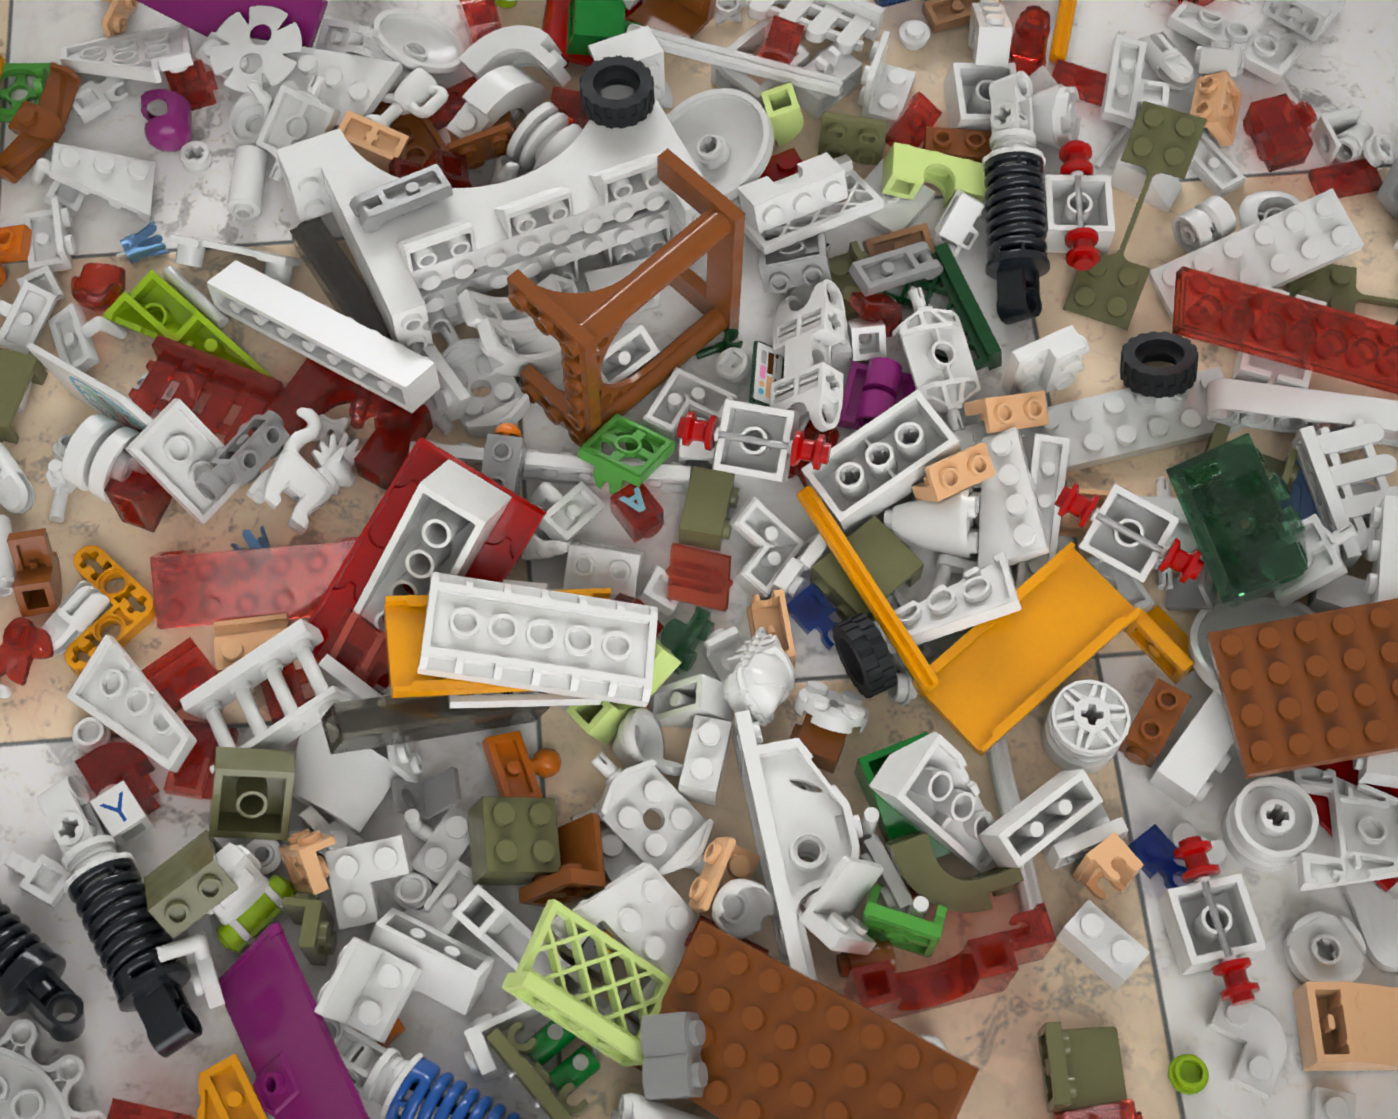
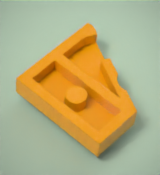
(228, 1092)

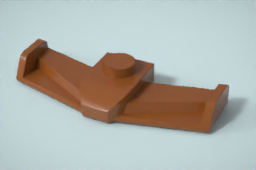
(39, 124)

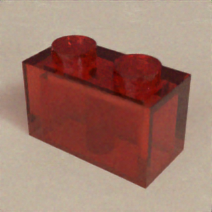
(1277, 132)

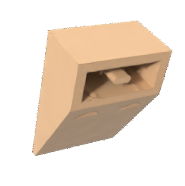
(1347, 1026)

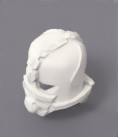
(759, 677)

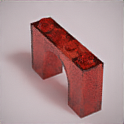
(324, 389)
(977, 971)

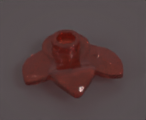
(20, 645)

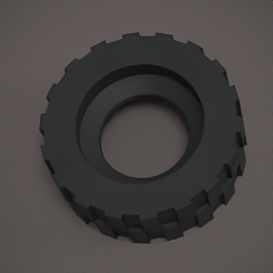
(617, 112)
(1153, 380)
(864, 655)

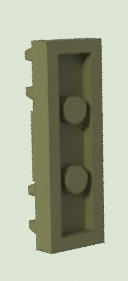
(535, 1077)

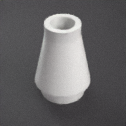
(1352, 141)

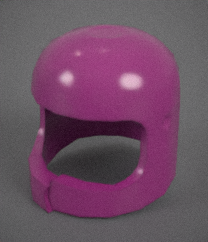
(170, 130)

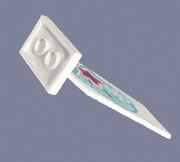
(170, 448)

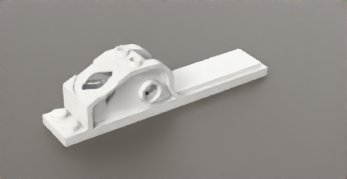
(792, 827)

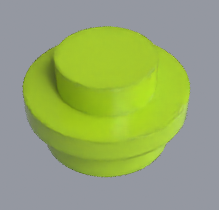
(1188, 1074)

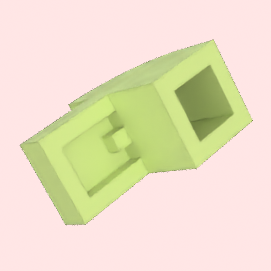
(783, 112)

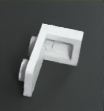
(479, 1056)

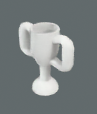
(414, 94)

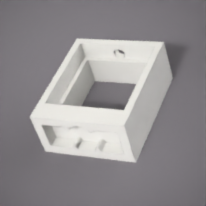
(740, 81)

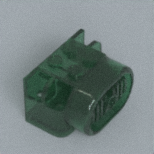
(1241, 520)

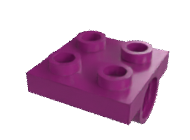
(873, 390)

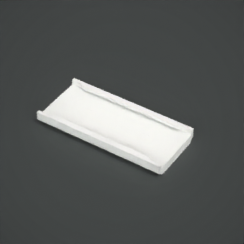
(538, 640)

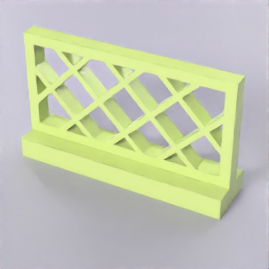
(568, 1010)

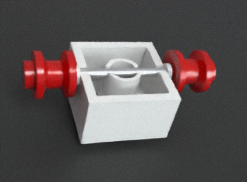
(1078, 208)
(755, 440)
(1129, 533)
(1212, 923)

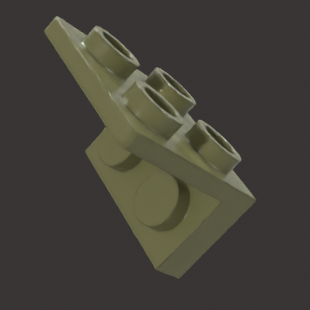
(853, 135)
(1080, 1066)

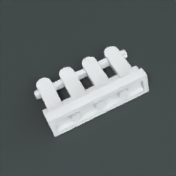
(855, 17)
(1325, 480)

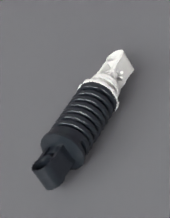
(1015, 201)
(117, 919)
(32, 980)

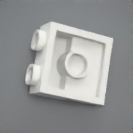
(1046, 362)

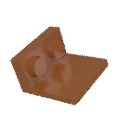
(675, 16)
(484, 144)
(580, 867)

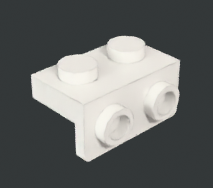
(50, 238)

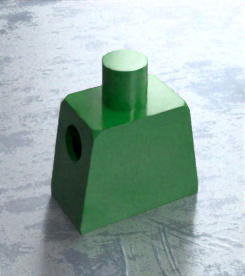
(593, 22)

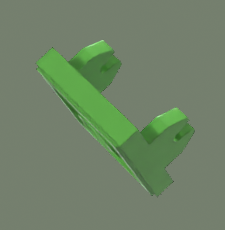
(22, 71)
(639, 442)
(902, 929)

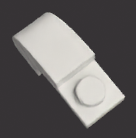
(517, 47)
(494, 96)
(479, 306)
(513, 351)

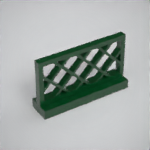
(964, 305)

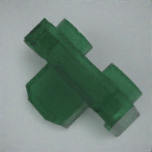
(684, 638)

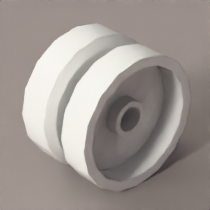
(98, 454)
(1269, 824)

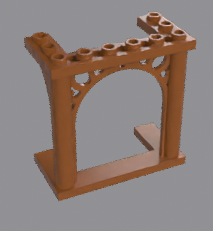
(590, 320)

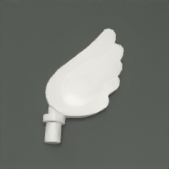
(1377, 921)

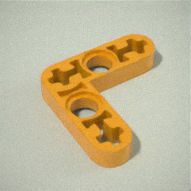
(119, 614)

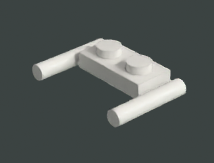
(893, 890)

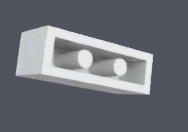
(1197, 754)
(1040, 818)
(450, 969)

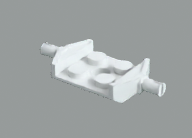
(473, 369)
(942, 384)
(641, 788)

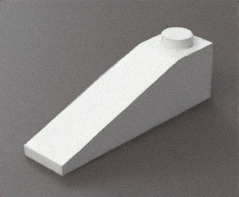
(936, 794)

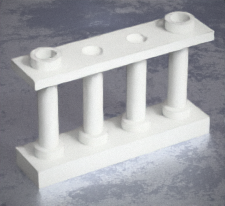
(252, 669)

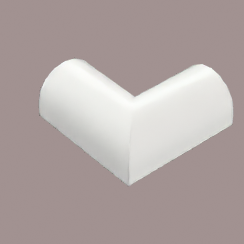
(683, 394)
(773, 543)

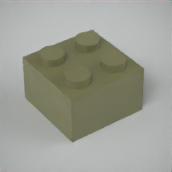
(251, 793)
(513, 840)

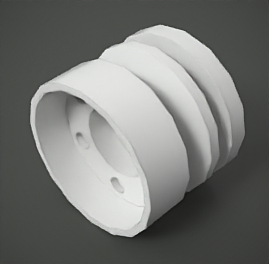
(541, 137)
(1069, 737)

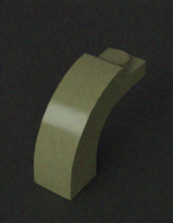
(925, 877)

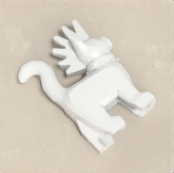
(299, 479)

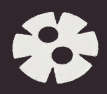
(237, 33)

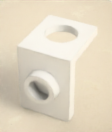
(1330, 125)

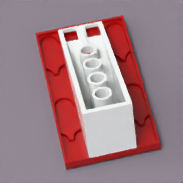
(430, 520)

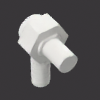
(60, 488)

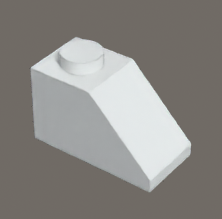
(1131, 179)
(679, 701)

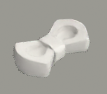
(1185, 830)

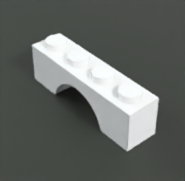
(506, 934)

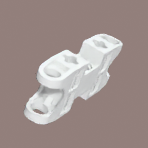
(805, 342)

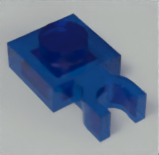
(811, 612)
(1157, 855)

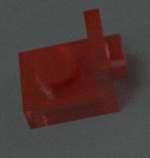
(878, 307)

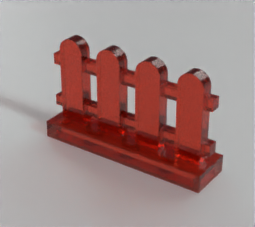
(196, 376)

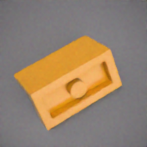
(1162, 642)

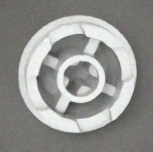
(1056, 116)

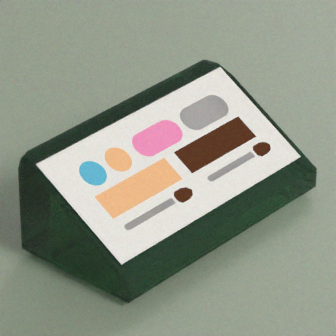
(766, 369)

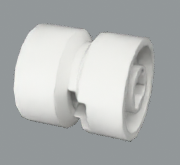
(1204, 224)

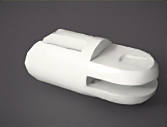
(1167, 61)
(15, 489)
(75, 615)

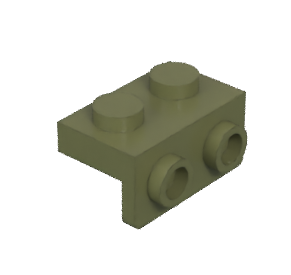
(317, 934)

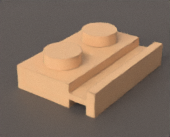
(241, 636)

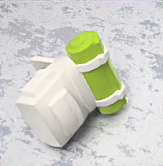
(252, 905)

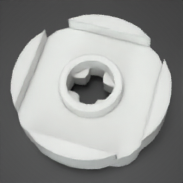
(832, 709)
(1344, 937)

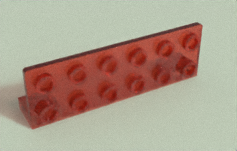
(244, 582)

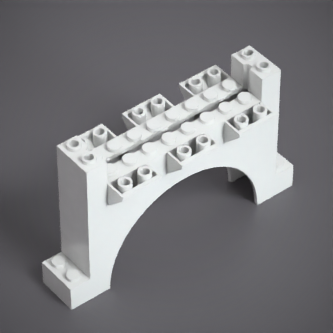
(580, 203)

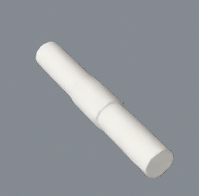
(195, 296)

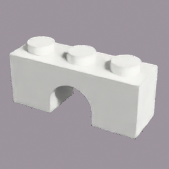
(990, 33)
(774, 204)

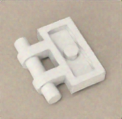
(452, 397)

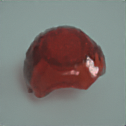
(98, 286)

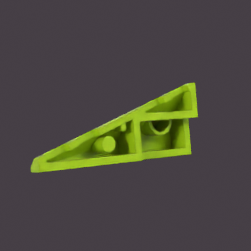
(161, 310)

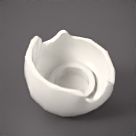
(742, 907)

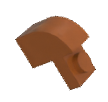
(37, 572)

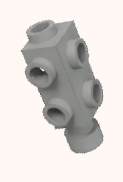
(246, 455)

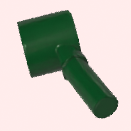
(730, 335)

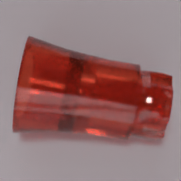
(1030, 40)

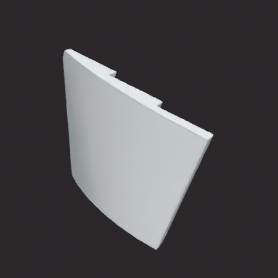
(342, 783)

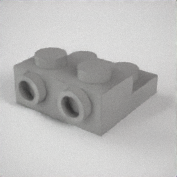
(795, 265)

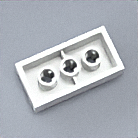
(876, 442)

